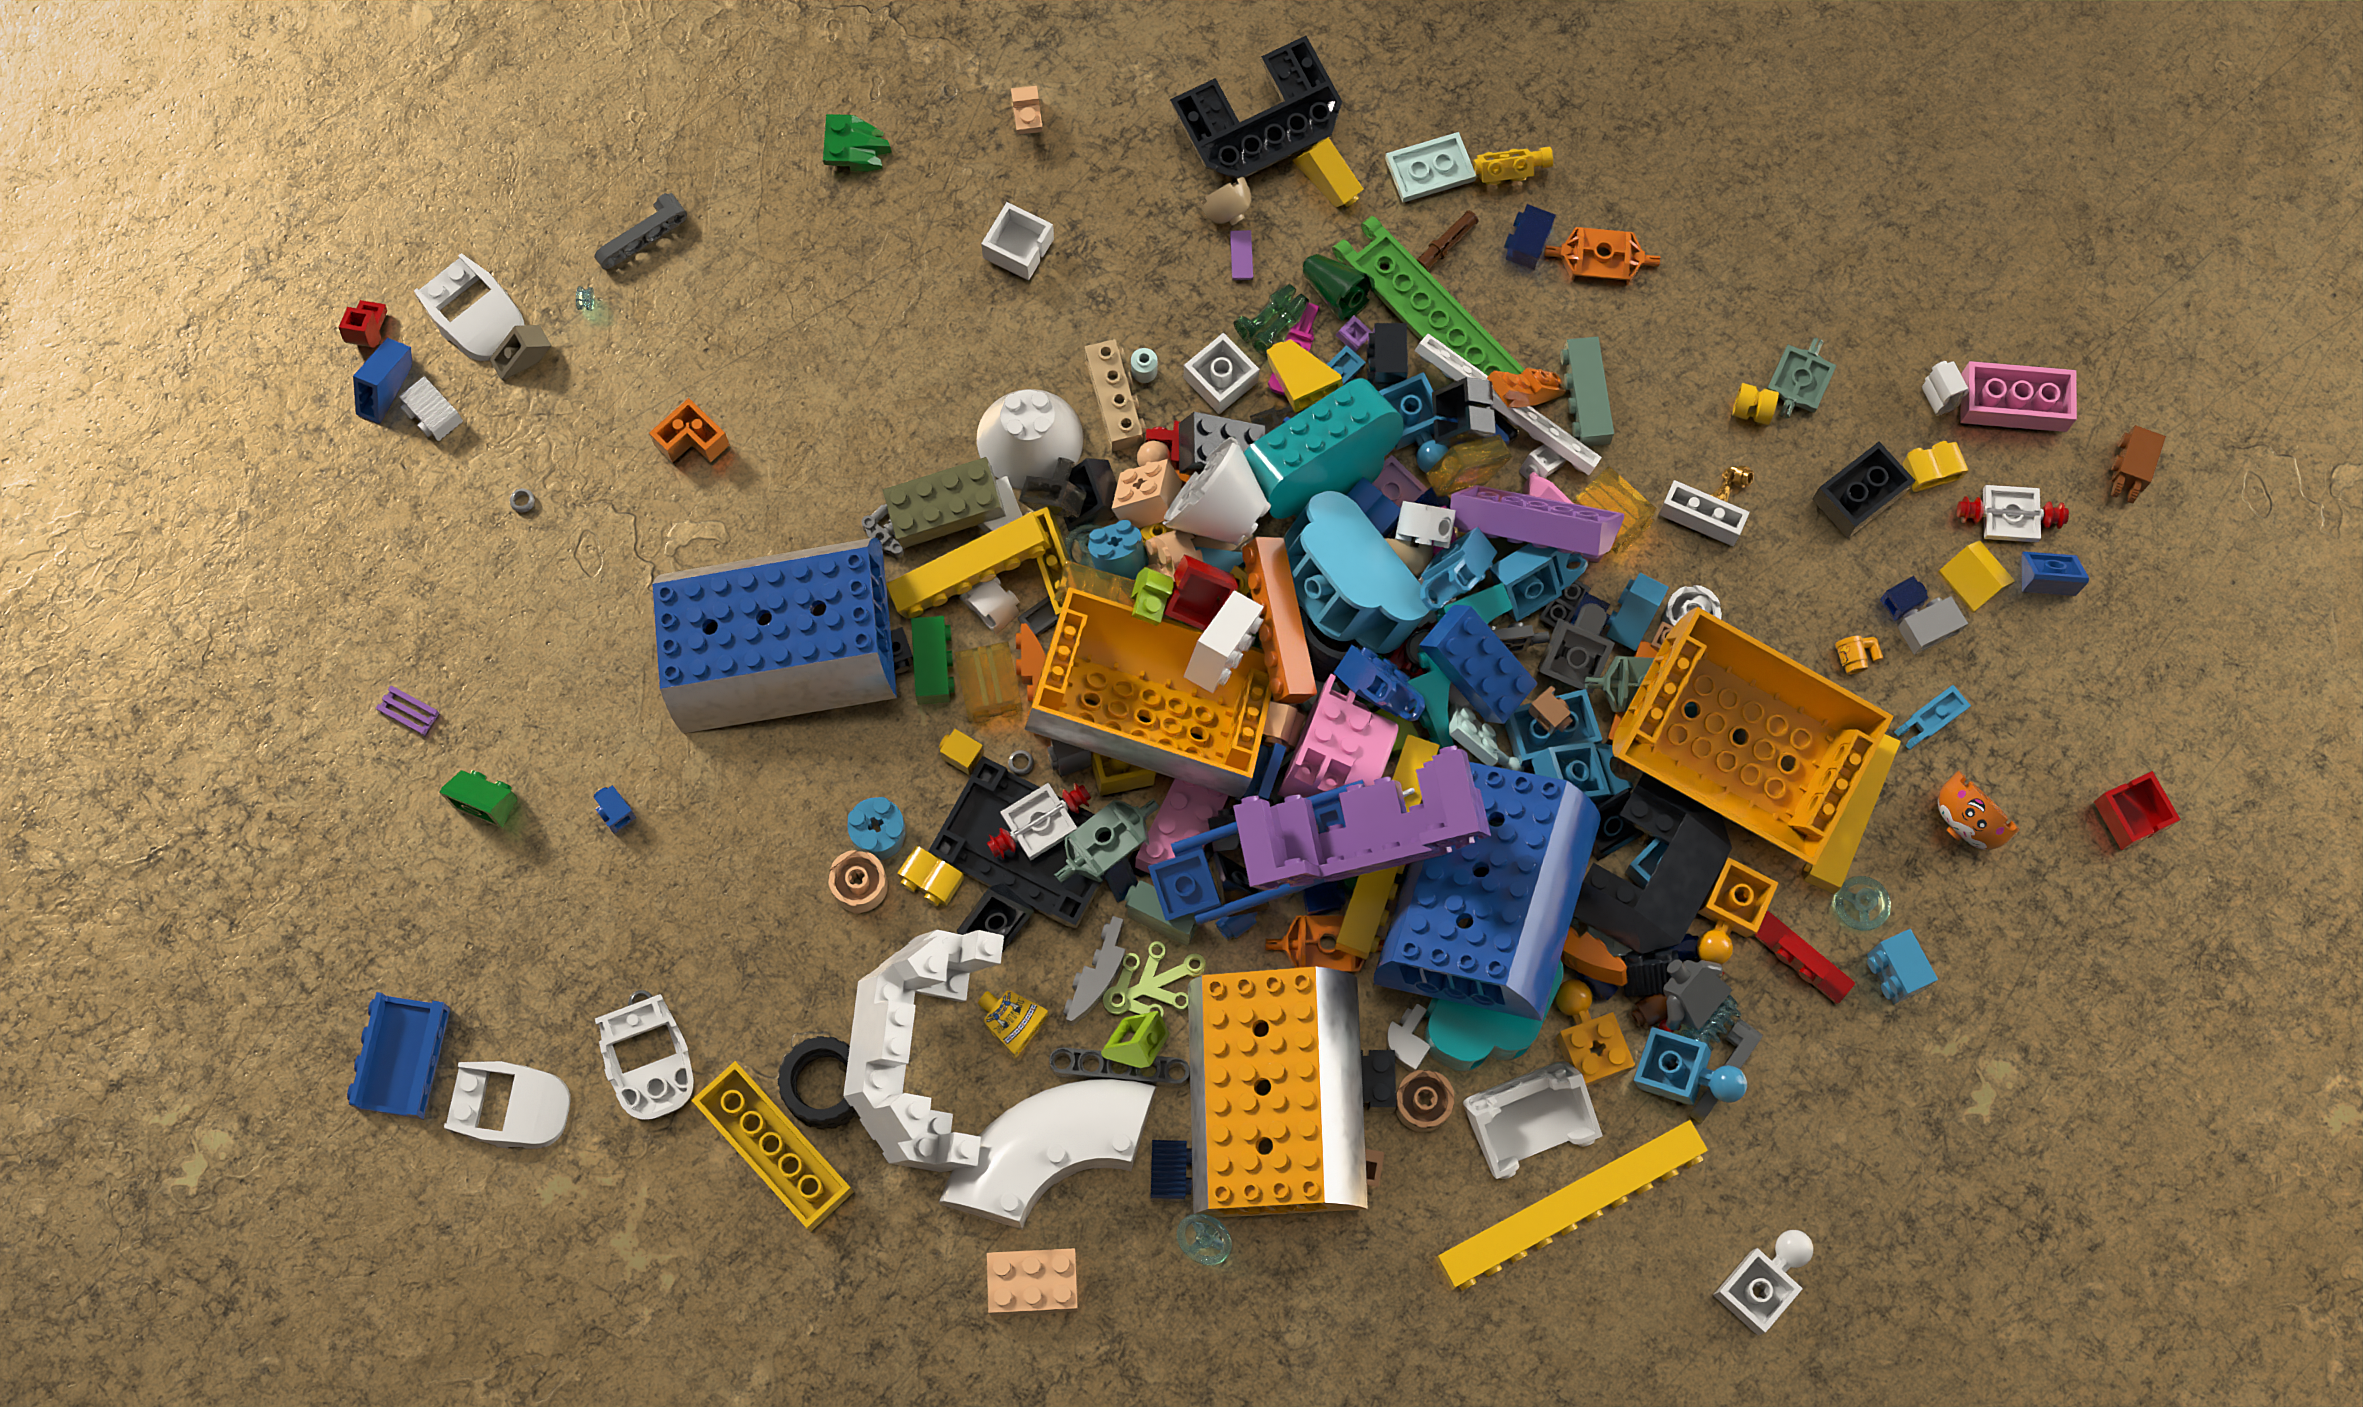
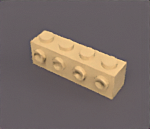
(1114, 395)

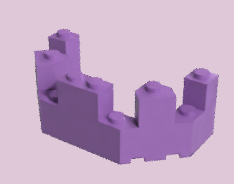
(1379, 833)

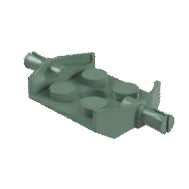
(1621, 680)
(1094, 858)

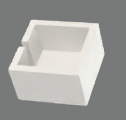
(1017, 241)

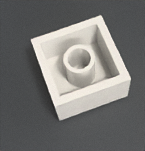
(1221, 373)

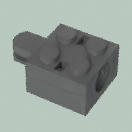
(1576, 647)

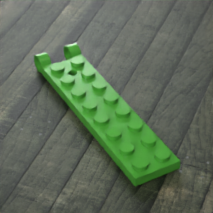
(1422, 300)

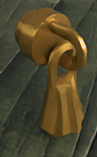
(1740, 477)

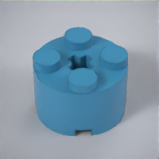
(1118, 549)
(884, 814)

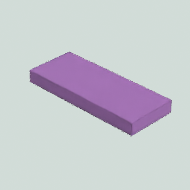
(1241, 255)

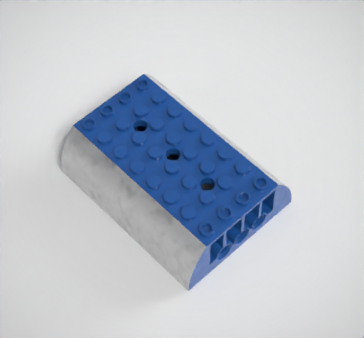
(795, 660)

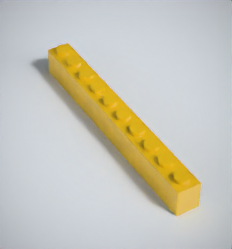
(1570, 1205)

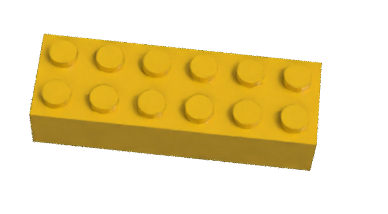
(772, 1146)

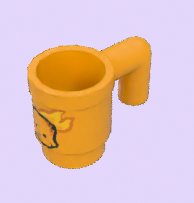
(1853, 654)

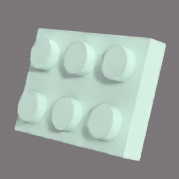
(1430, 167)

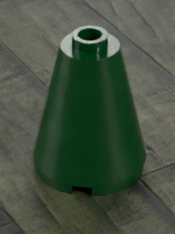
(1338, 285)

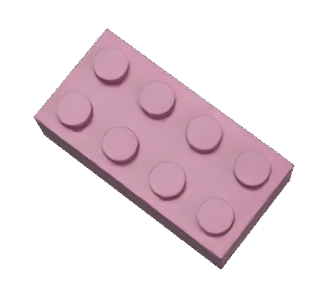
(2019, 396)
(1180, 817)

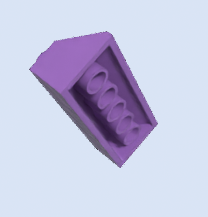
(1536, 520)

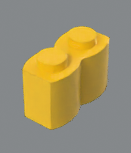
(1935, 466)
(930, 876)

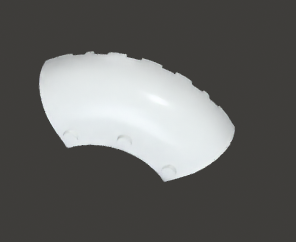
(1048, 1141)

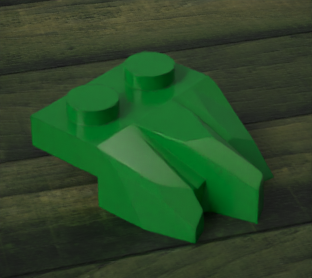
(853, 143)

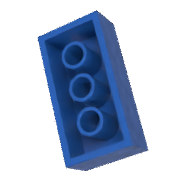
(1478, 664)

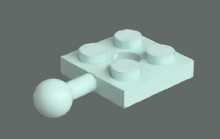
(1478, 738)

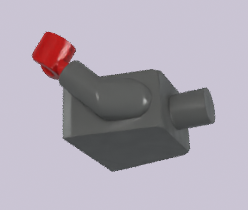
(1693, 993)

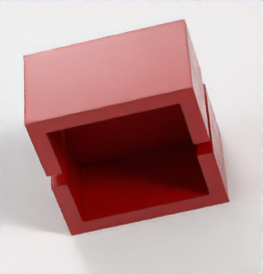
(1197, 592)
(2137, 810)

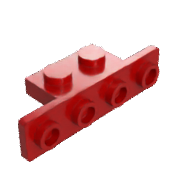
(1803, 958)

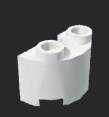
(992, 604)

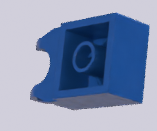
(1380, 683)

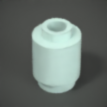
(1144, 365)

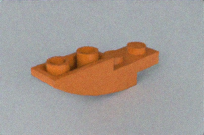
(1527, 388)
(1031, 660)
(1592, 958)

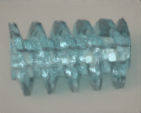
(1715, 1023)

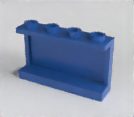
(398, 1056)

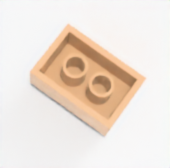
(1032, 1282)

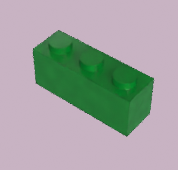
(932, 660)

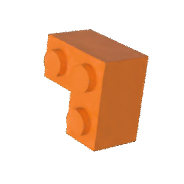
(687, 428)

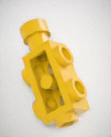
(1508, 167)

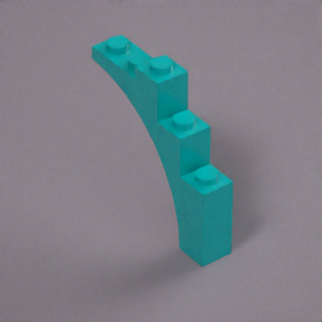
(1435, 684)

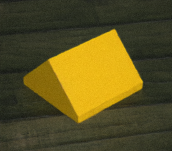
(1976, 575)

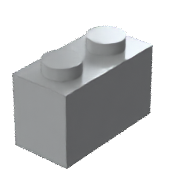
(1932, 625)

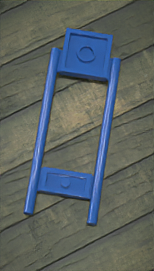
(1186, 882)

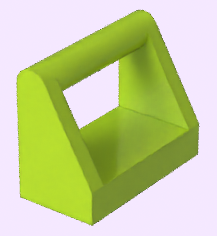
(1144, 1046)

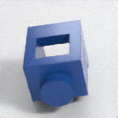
(614, 808)

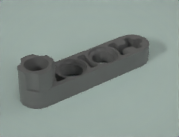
(668, 216)
(1745, 1040)

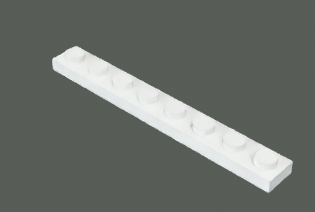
(1526, 417)

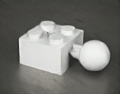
(1778, 1289)

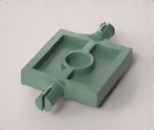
(1801, 378)

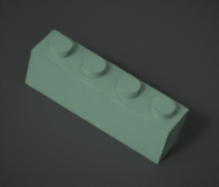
(1588, 391)

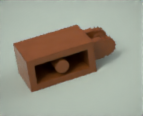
(2136, 461)

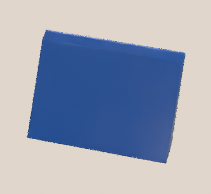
(2052, 573)

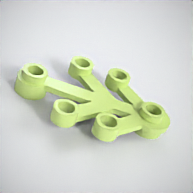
(1149, 984)

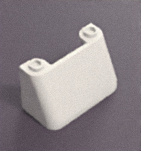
(1532, 1116)

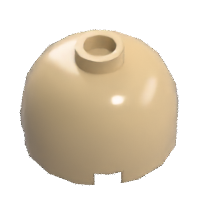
(1227, 203)
(1412, 555)

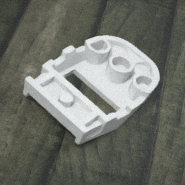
(482, 325)
(656, 1086)
(534, 1112)

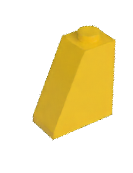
(1329, 173)
(1301, 374)

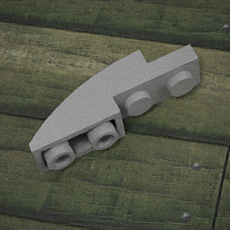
(1092, 982)

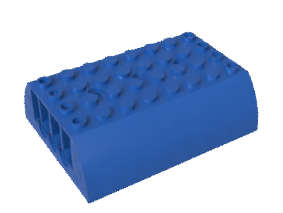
(1516, 909)

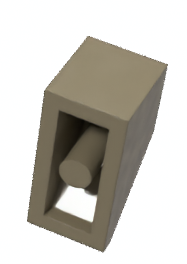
(520, 350)

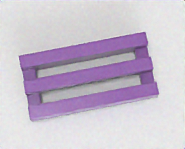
(388, 699)

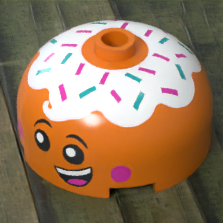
(1973, 815)

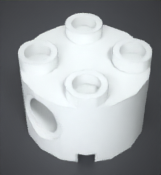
(1425, 524)
(1687, 599)

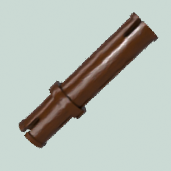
(1439, 247)

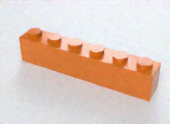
(1282, 626)

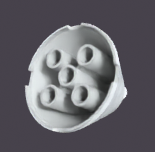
(1028, 434)
(1220, 500)

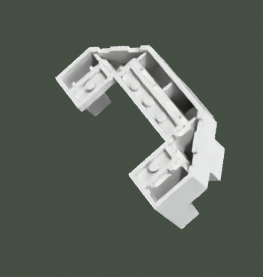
(881, 1043)

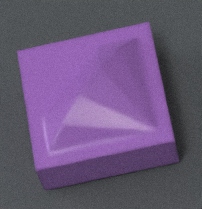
(1353, 333)

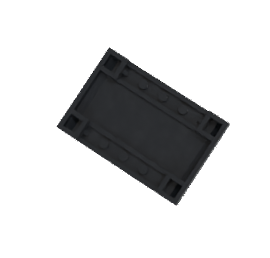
(965, 838)

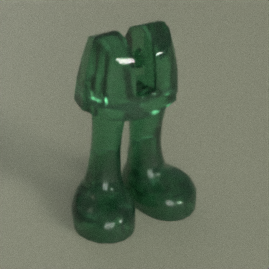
(1278, 304)

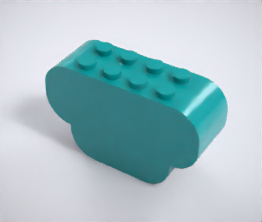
(1325, 448)
(1466, 1034)

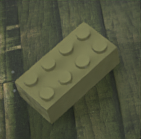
(944, 502)

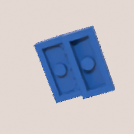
(1265, 771)

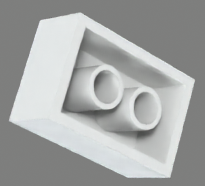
(1224, 641)

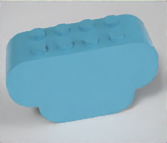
(1351, 576)

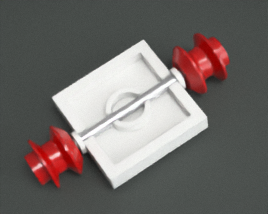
(2012, 513)
(1039, 821)

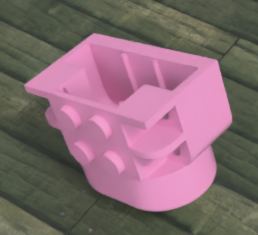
(1338, 745)

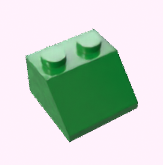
(480, 797)

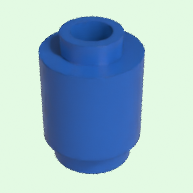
(1235, 926)

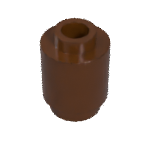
(1650, 1010)

